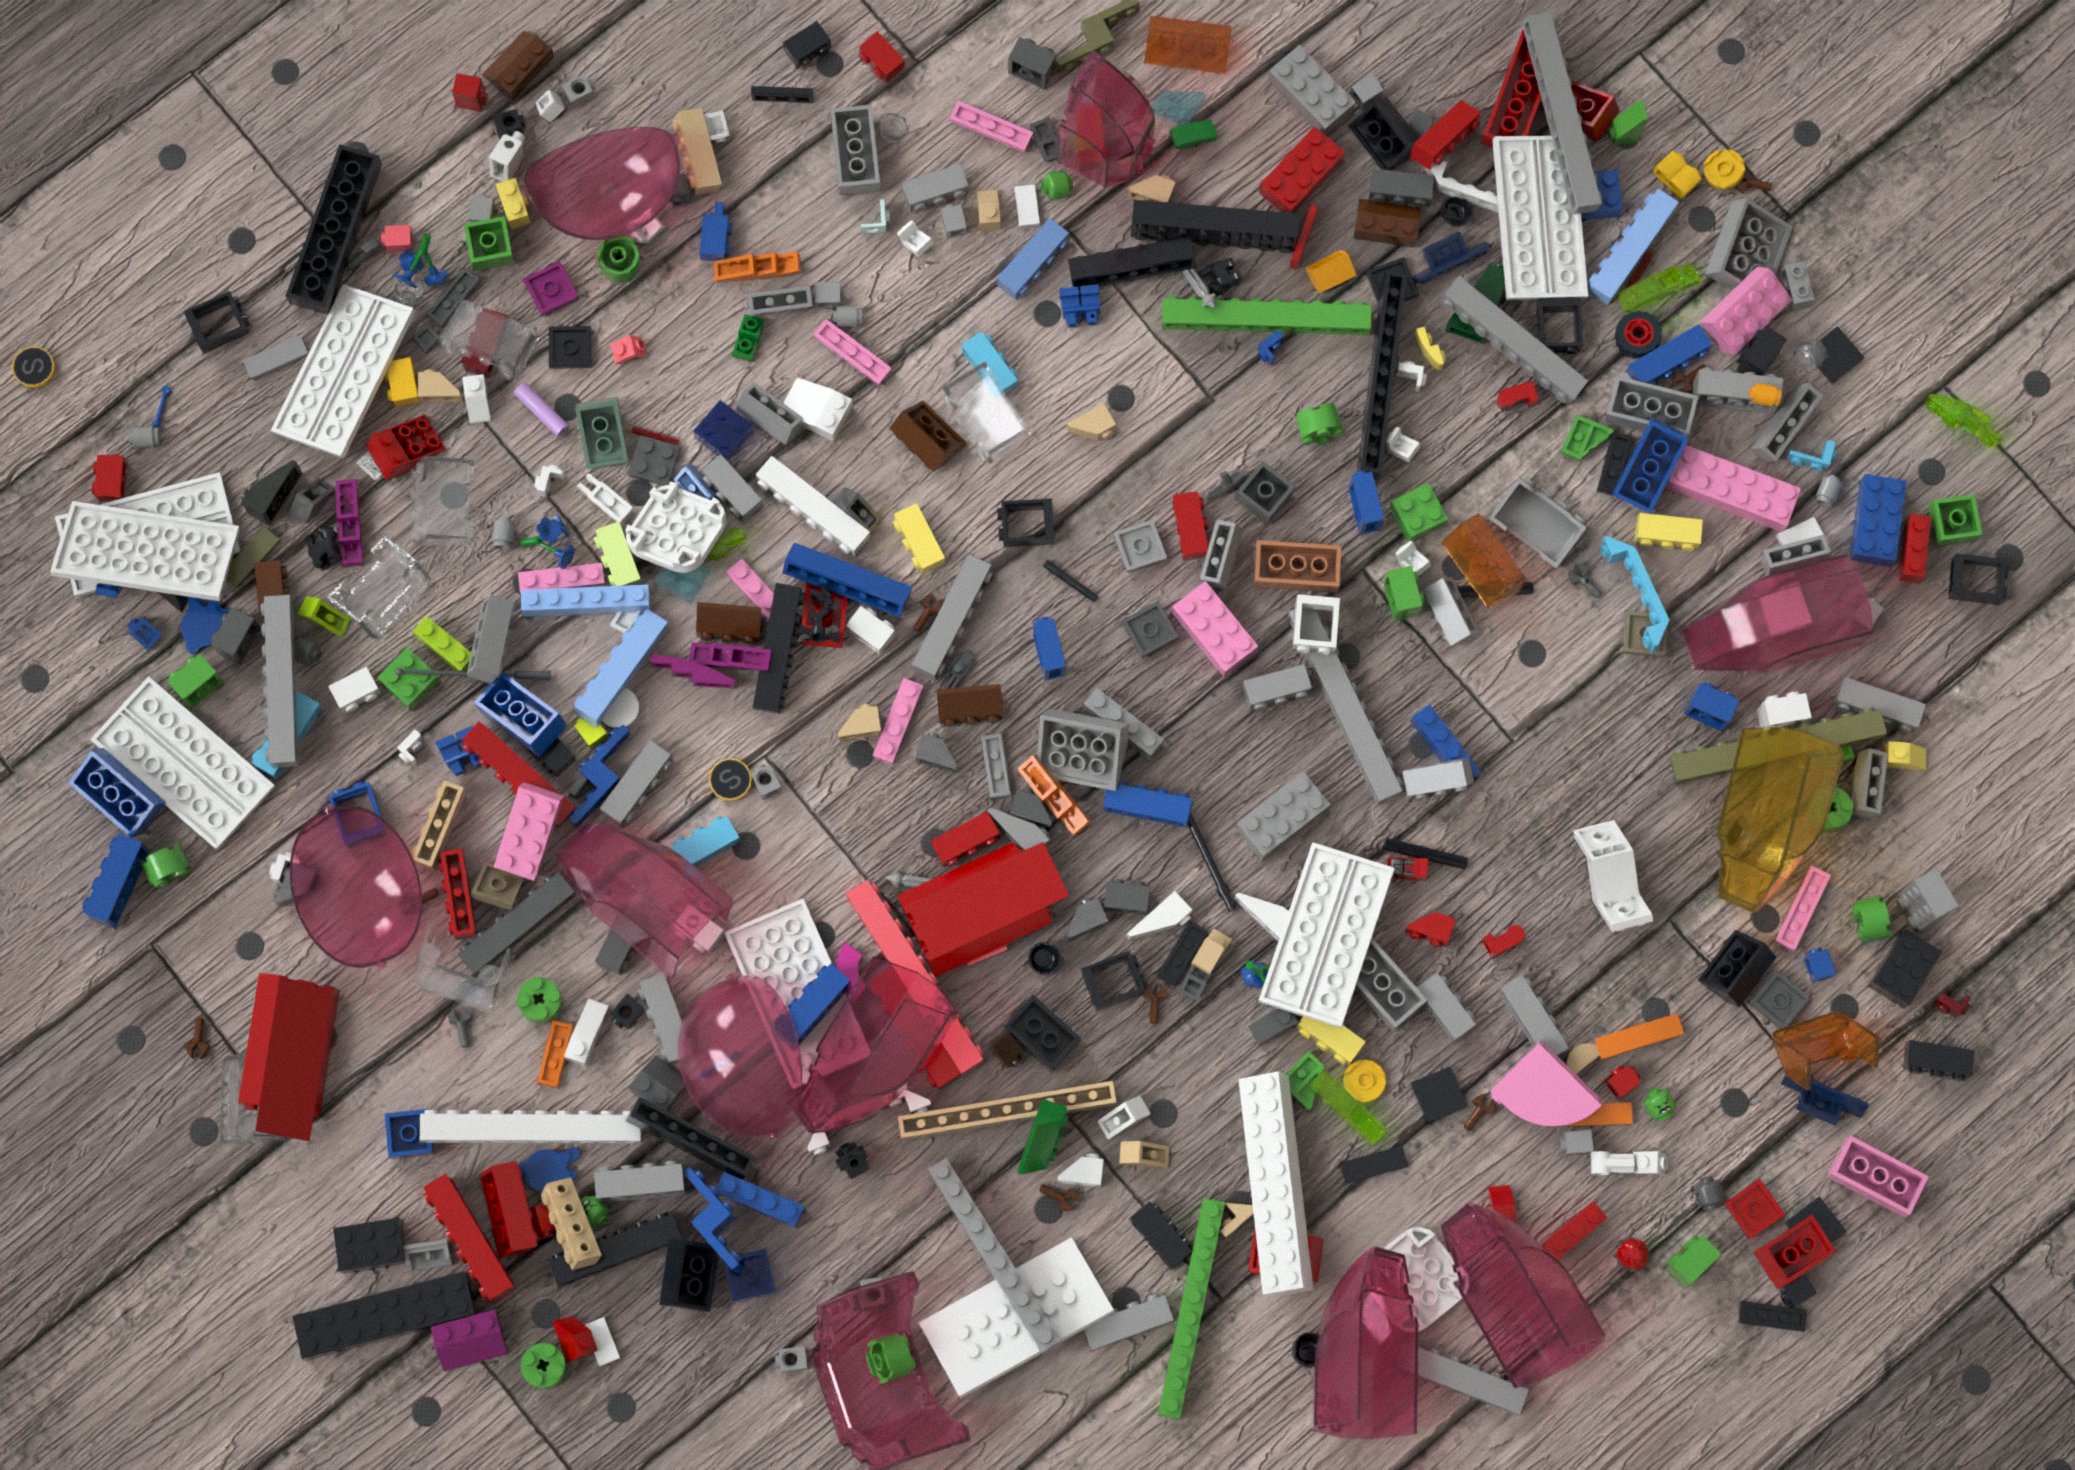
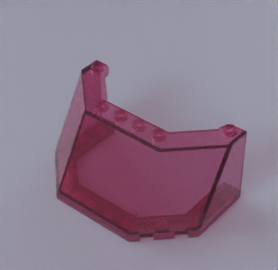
(878, 1421)

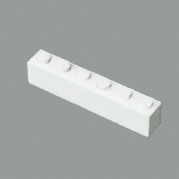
(813, 506)

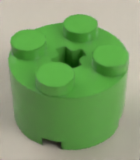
(623, 269)
(1319, 424)
(1840, 811)
(165, 865)
(1872, 919)
(539, 1012)
(890, 1358)
(555, 1370)

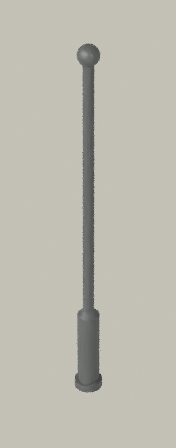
(540, 675)

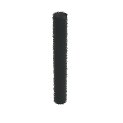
(1070, 581)

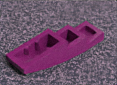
(349, 522)
(731, 656)
(701, 675)

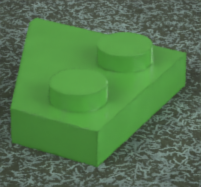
(1584, 438)

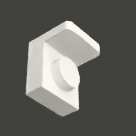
(411, 743)

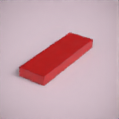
(1305, 233)

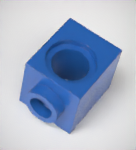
(1819, 965)

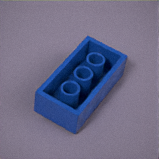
(1650, 465)
(1878, 520)
(521, 714)
(117, 792)
(115, 881)
(817, 1000)

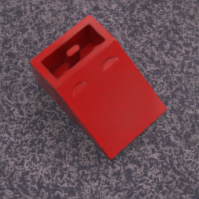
(403, 445)

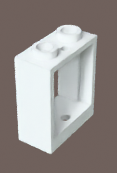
(1315, 603)

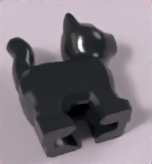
(1221, 275)
(325, 548)

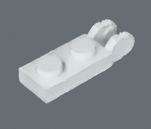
(606, 499)

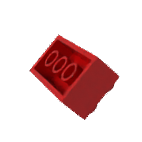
(1302, 171)
(508, 1210)

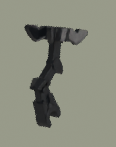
(818, 632)

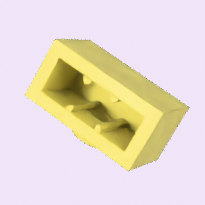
(513, 203)

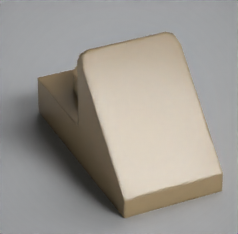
(1211, 951)
(1240, 1213)

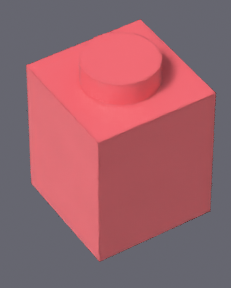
(397, 238)

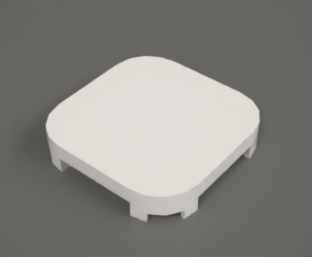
(676, 528)
(1430, 1274)

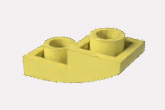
(1432, 353)

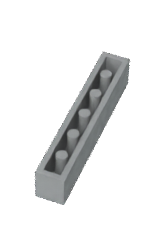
(952, 616)
(1470, 1381)

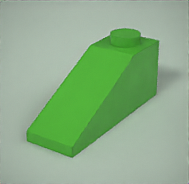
(1628, 125)

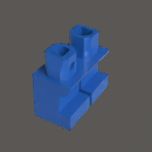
(1089, 304)
(452, 754)

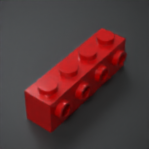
(1445, 135)
(458, 893)

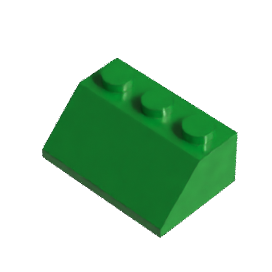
(1043, 1137)

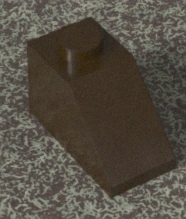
(1006, 1049)

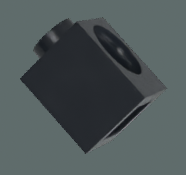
(504, 117)
(627, 1002)
(1797, 1291)

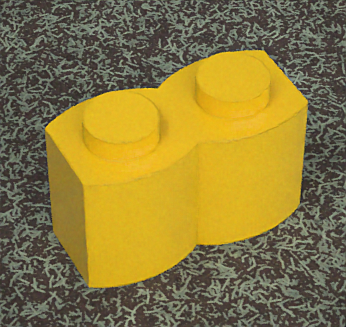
(1677, 174)

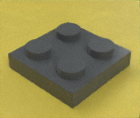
(654, 461)
(1149, 629)
(1779, 1000)

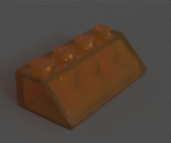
(1187, 44)
(1484, 561)

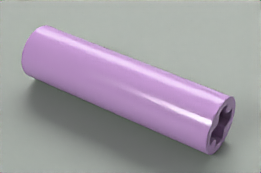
(541, 409)

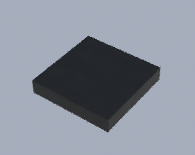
(1375, 278)
(569, 347)
(1841, 355)
(1438, 1094)
(1824, 1217)

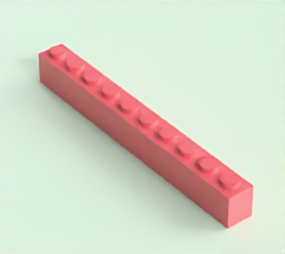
(900, 951)

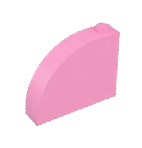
(1545, 1090)

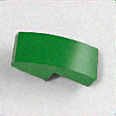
(1189, 134)
(748, 338)

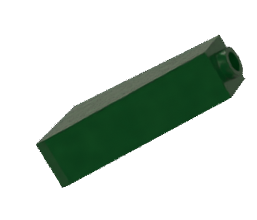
(1491, 286)

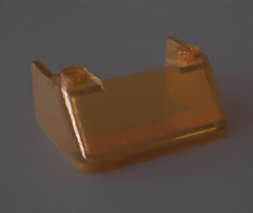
(1820, 1040)

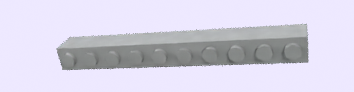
(1562, 113)
(1349, 711)
(995, 1258)

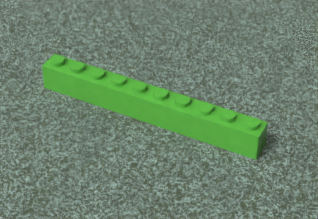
(1267, 316)
(1191, 1309)

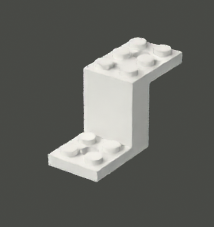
(1613, 876)

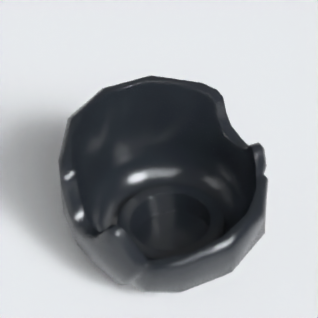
(1456, 211)
(1044, 958)
(1304, 1349)

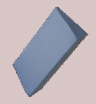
(691, 481)

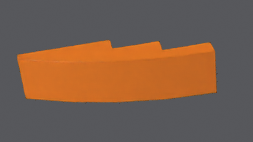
(757, 267)
(1054, 795)
(1639, 1036)

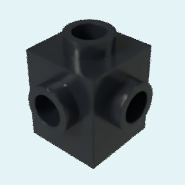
(852, 1159)

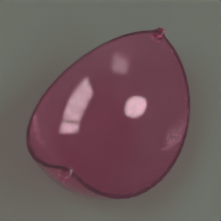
(605, 182)
(355, 886)
(741, 1057)

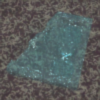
(1177, 105)
(682, 584)

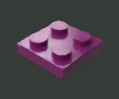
(550, 288)

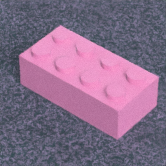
(1746, 310)
(1214, 629)
(528, 831)
(1877, 1176)

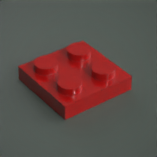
(1754, 1209)

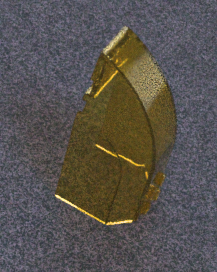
(1773, 810)

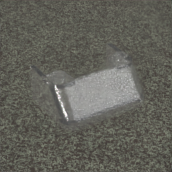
(473, 992)
(237, 1123)

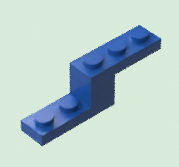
(599, 775)
(714, 1219)

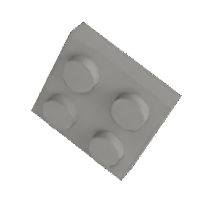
(1139, 546)

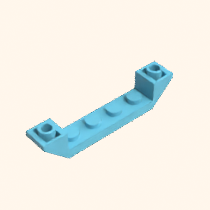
(1615, 551)

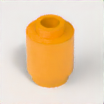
(1765, 394)

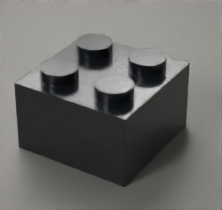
(1760, 351)

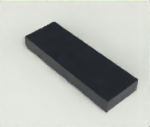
(782, 94)
(1614, 462)
(1182, 953)
(1373, 1165)
(1772, 1316)

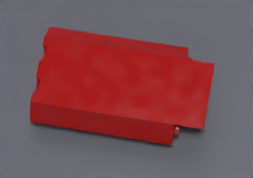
(982, 905)
(288, 1054)

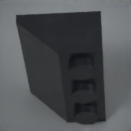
(1384, 134)
(1737, 968)

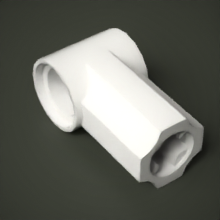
(1605, 1163)

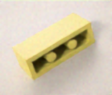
(1668, 531)
(918, 539)
(1339, 1041)

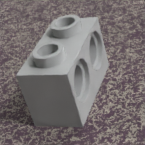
(1798, 286)

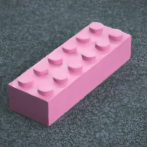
(1733, 488)

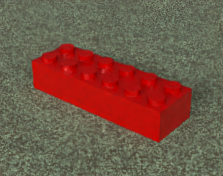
(1517, 98)
(470, 1238)

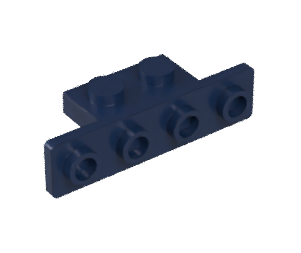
(1446, 254)
(1825, 1101)

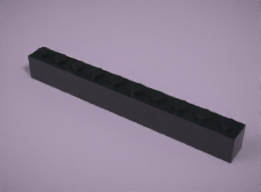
(1381, 373)

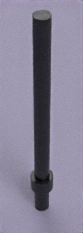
(1222, 889)

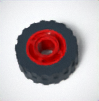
(1640, 322)

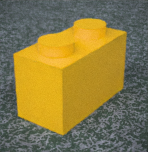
(402, 382)

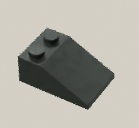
(270, 493)

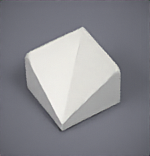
(549, 105)

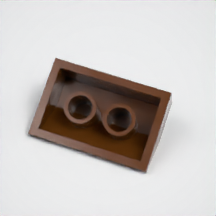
(519, 64)
(1387, 223)
(927, 435)
(729, 622)
(969, 705)

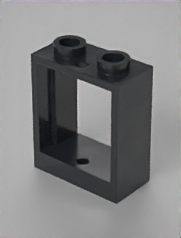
(212, 305)
(1559, 305)
(1024, 505)
(1956, 573)
(1092, 988)

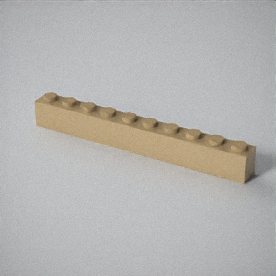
(1003, 1110)

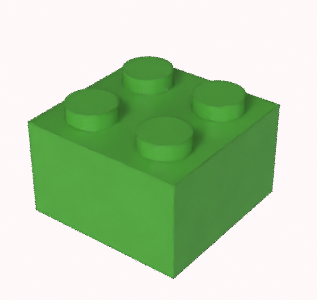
(489, 243)
(1418, 513)
(1955, 520)
(1403, 593)
(194, 680)
(408, 688)
(1693, 1261)

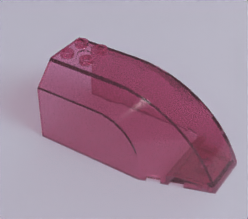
(1106, 124)
(1784, 620)
(642, 891)
(874, 1046)
(1519, 1296)
(1368, 1353)

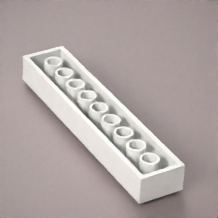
(1275, 1184)

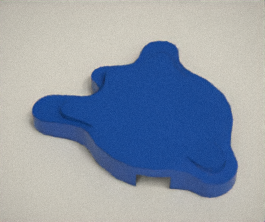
(201, 623)
(548, 1166)

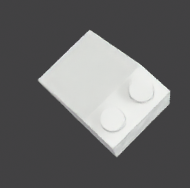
(820, 406)

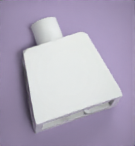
(506, 156)

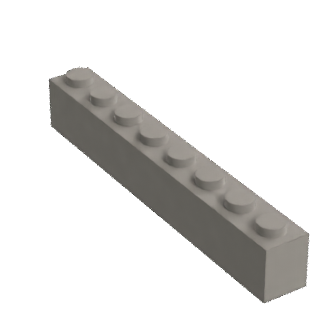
(1513, 340)
(281, 681)

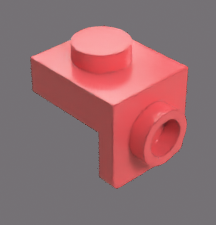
(628, 348)

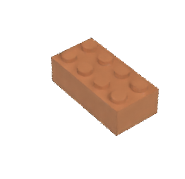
(1297, 566)

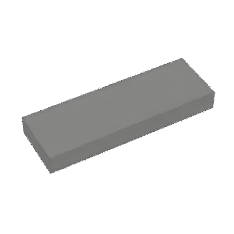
(275, 357)
(995, 766)

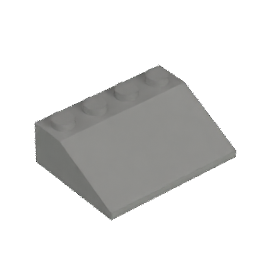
(1747, 241)
(1082, 748)

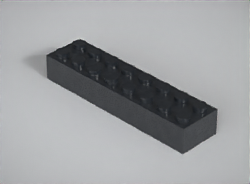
(1215, 225)
(334, 229)
(384, 1315)

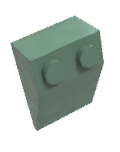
(602, 432)

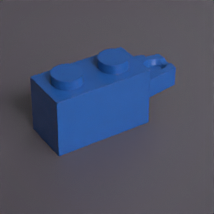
(715, 234)

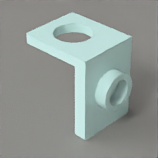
(879, 227)

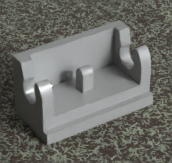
(427, 1255)

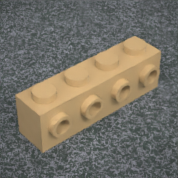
(697, 151)
(439, 825)
(570, 1223)

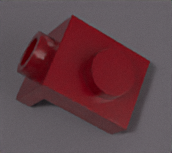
(1948, 1005)

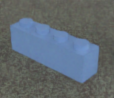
(1033, 258)

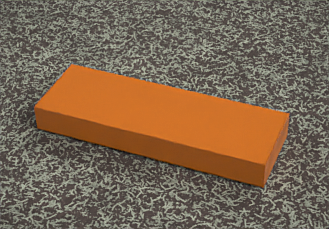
(553, 1058)
(1607, 1115)

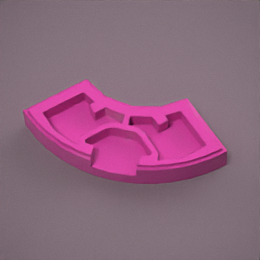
(848, 964)

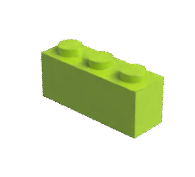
(442, 644)

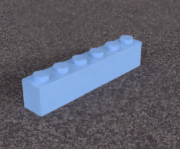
(1632, 247)
(585, 600)
(620, 668)

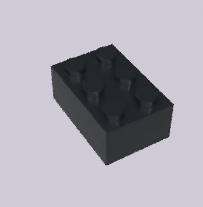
(1904, 968)
(1042, 1033)
(369, 1245)
(689, 1275)

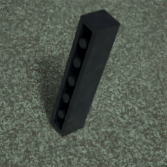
(1132, 262)
(780, 640)
(690, 1138)
(620, 1248)

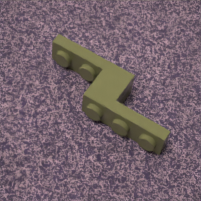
(1097, 34)

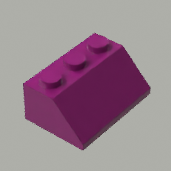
(469, 1340)

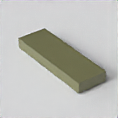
(254, 552)

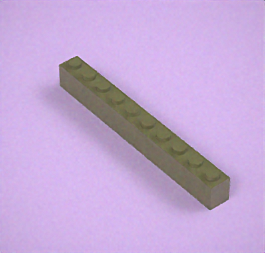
(1719, 760)

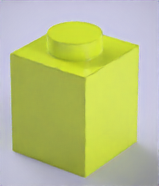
(590, 734)

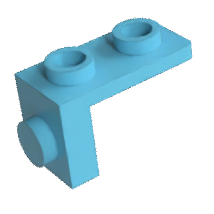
(1817, 464)

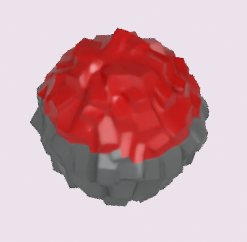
(1632, 1254)

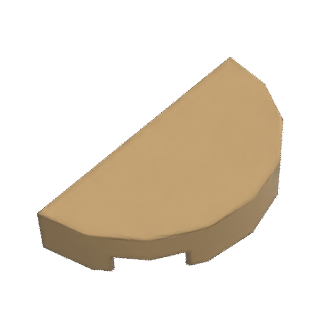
(1582, 1056)

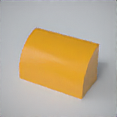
(1331, 271)

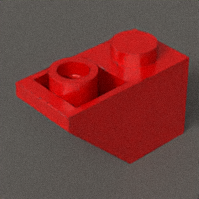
(1434, 928)

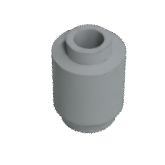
(847, 316)
(144, 437)
(1828, 491)
(503, 533)

